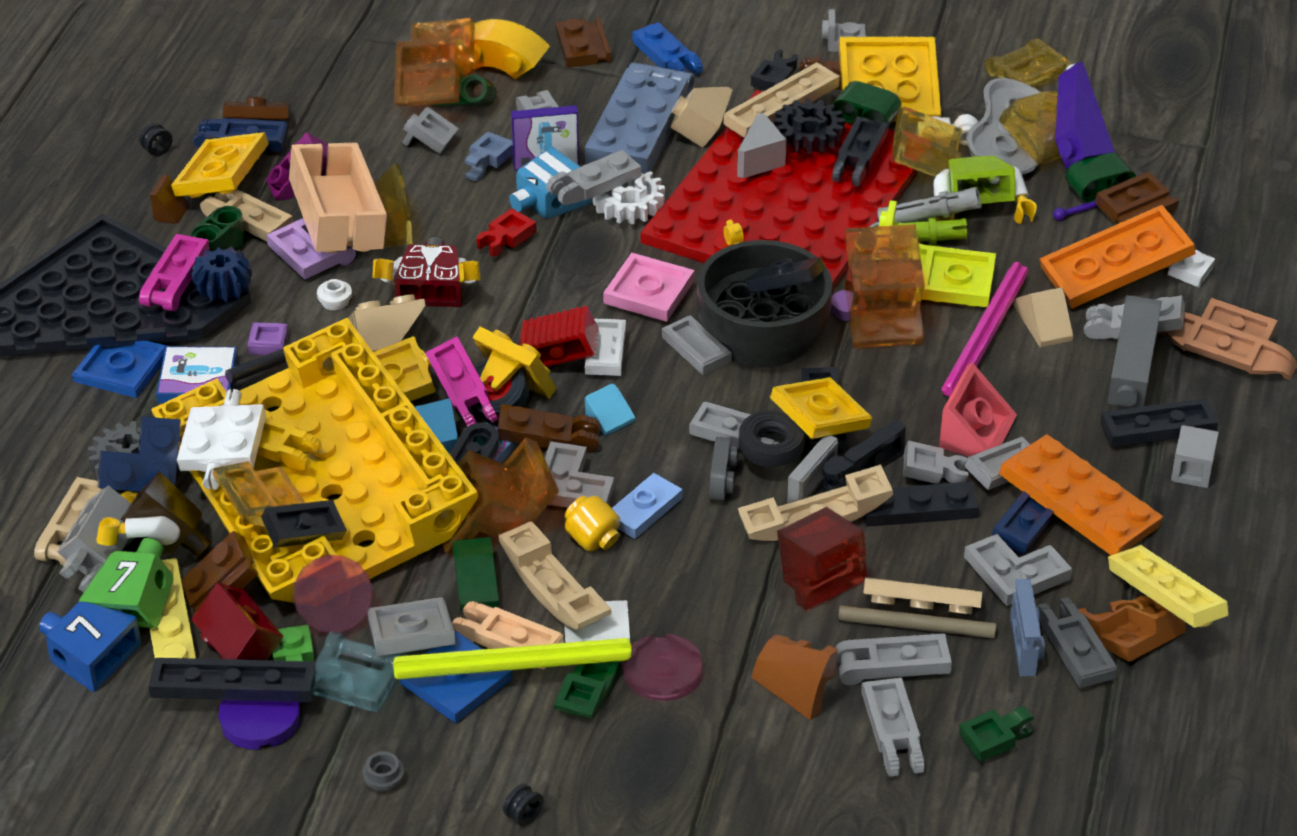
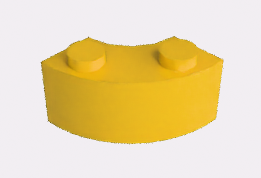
(507, 47)

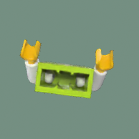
(992, 177)

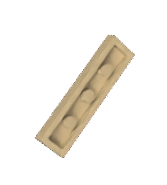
(804, 85)

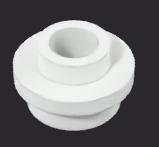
(334, 294)

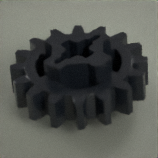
(811, 125)

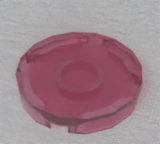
(332, 593)
(663, 667)

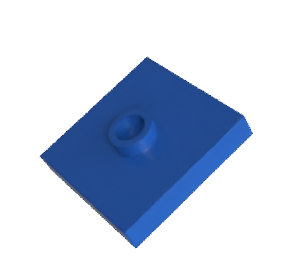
(460, 693)

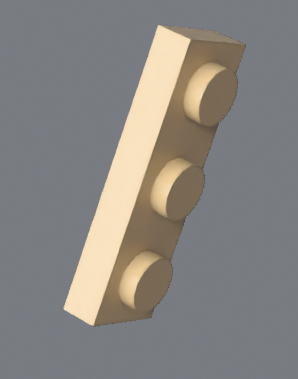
(922, 595)

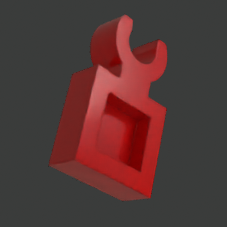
(508, 229)

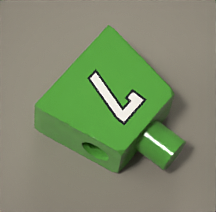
(133, 583)

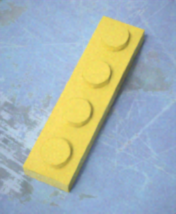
(1168, 586)
(173, 633)

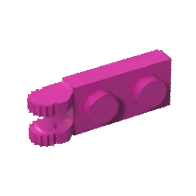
(460, 379)

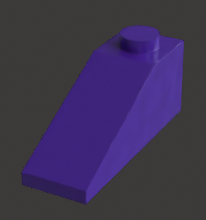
(1078, 119)

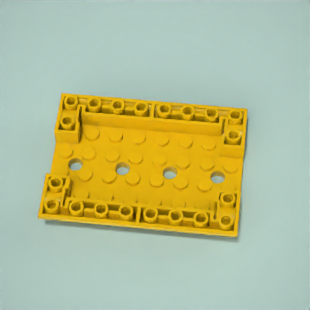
(374, 453)

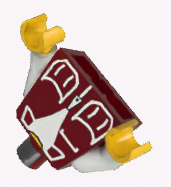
(429, 273)

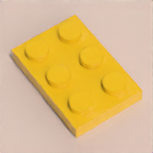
(220, 165)

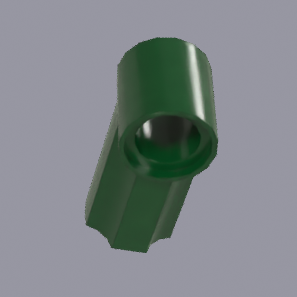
(466, 89)

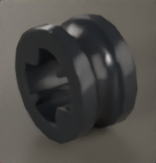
(150, 133)
(523, 804)

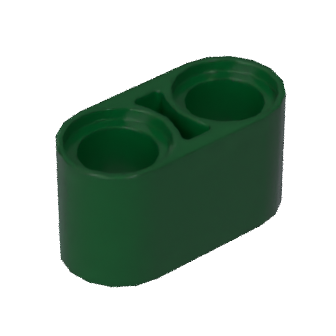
(867, 102)
(1097, 174)
(222, 229)

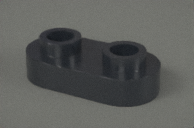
(478, 438)

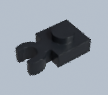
(774, 72)

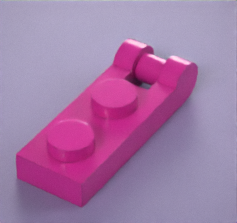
(172, 272)

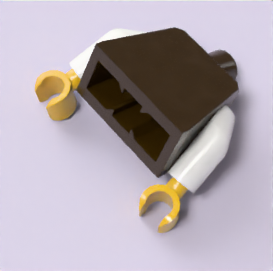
(158, 514)

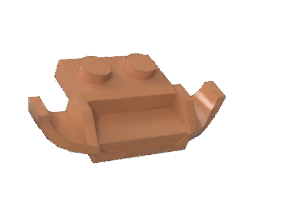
(1234, 338)

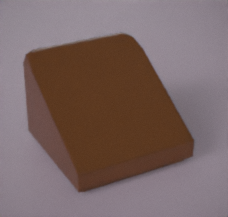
(164, 203)

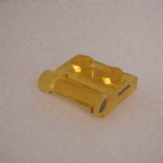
(1029, 64)

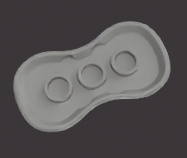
(990, 136)

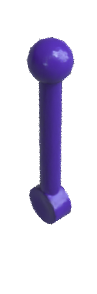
(1059, 214)

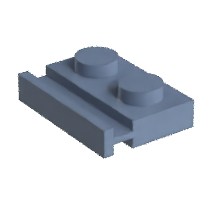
(1025, 628)

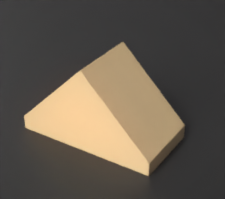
(1046, 316)

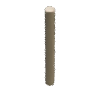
(917, 622)

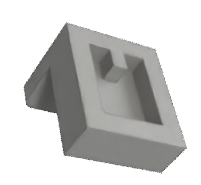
(833, 31)
(430, 129)

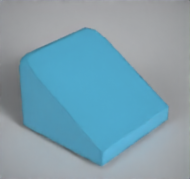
(609, 408)

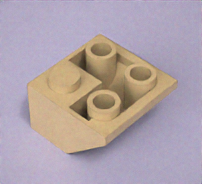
(386, 324)

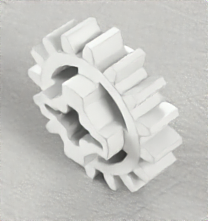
(632, 199)

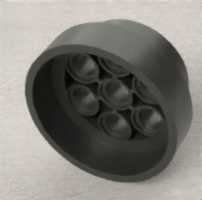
(765, 325)

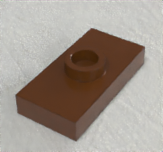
(256, 109)

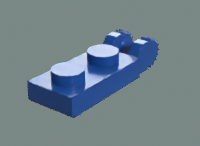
(666, 49)

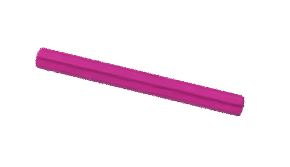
(988, 324)

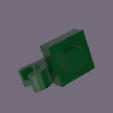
(992, 735)

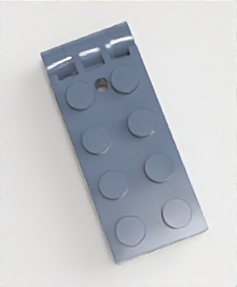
(639, 114)

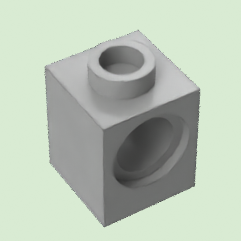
(1194, 456)

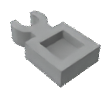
(930, 464)

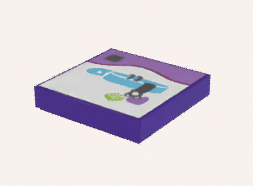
(542, 128)

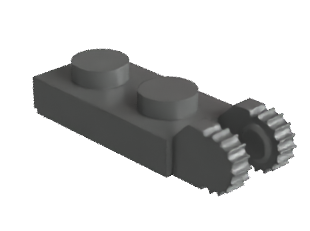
(1077, 644)

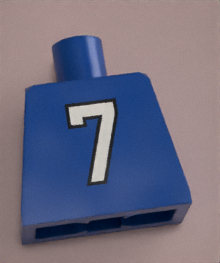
(90, 642)

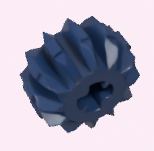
(221, 274)

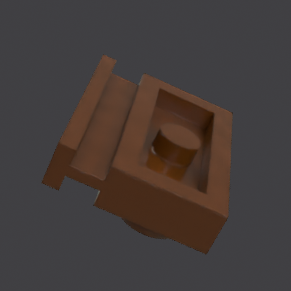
(582, 42)
(1135, 198)
(226, 564)

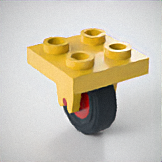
(509, 371)

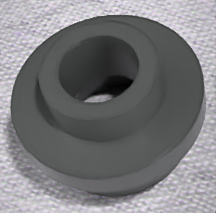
(383, 771)

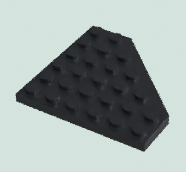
(89, 296)

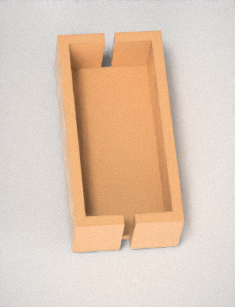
(343, 204)

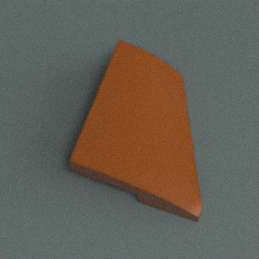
(1135, 626)
(795, 672)

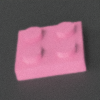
(649, 287)

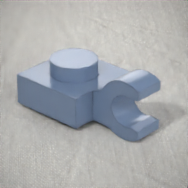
(487, 151)

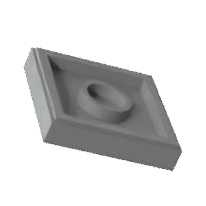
(410, 626)

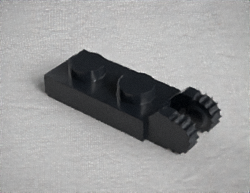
(860, 149)
(879, 449)

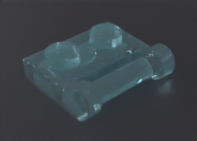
(350, 681)

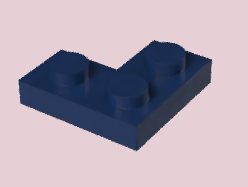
(155, 453)

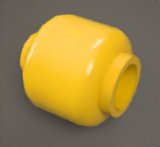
(592, 523)

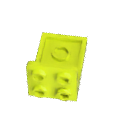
(951, 273)

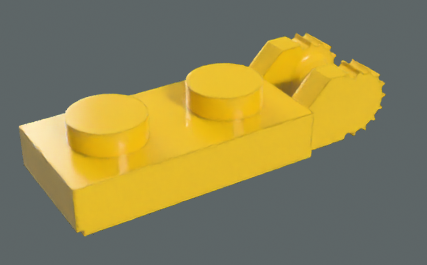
(277, 443)

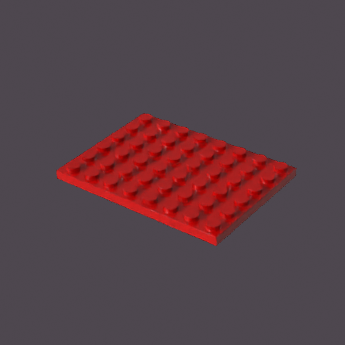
(783, 204)

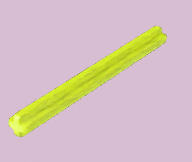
(511, 658)

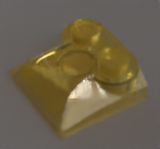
(1033, 124)

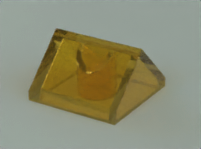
(396, 204)

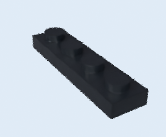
(233, 679)

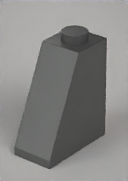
(1134, 352)

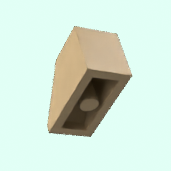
(700, 113)

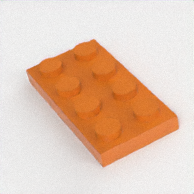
(1117, 256)
(1081, 495)

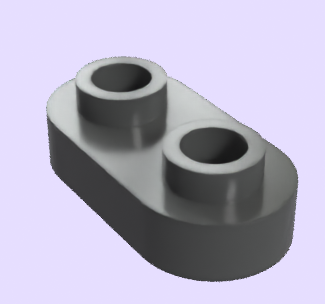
(722, 479)

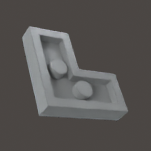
(566, 467)
(1001, 567)

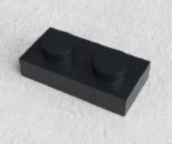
(303, 523)

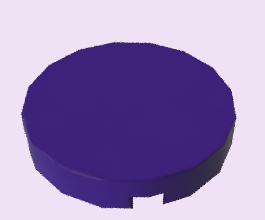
(258, 722)

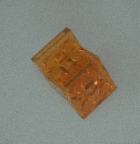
(433, 62)
(884, 286)
(507, 492)

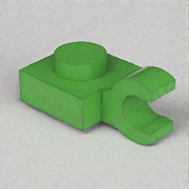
(295, 645)

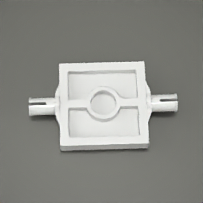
(221, 436)

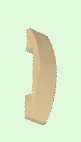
(862, 494)
(549, 580)

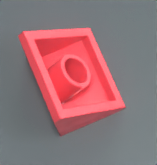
(974, 415)

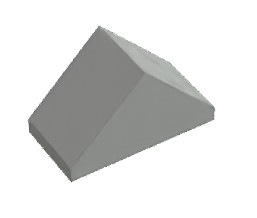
(761, 149)

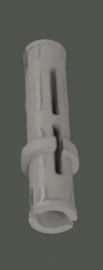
(942, 205)

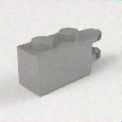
(80, 544)

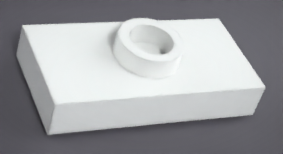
(609, 348)

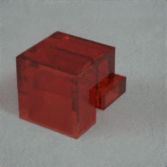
(822, 556)

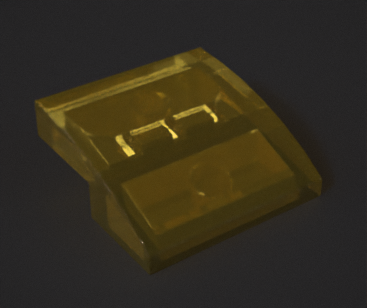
(924, 142)
(255, 490)

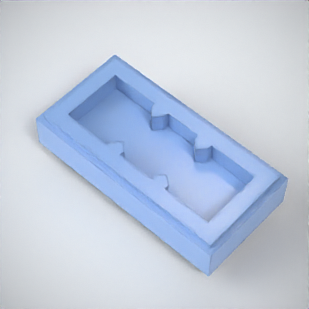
(646, 504)

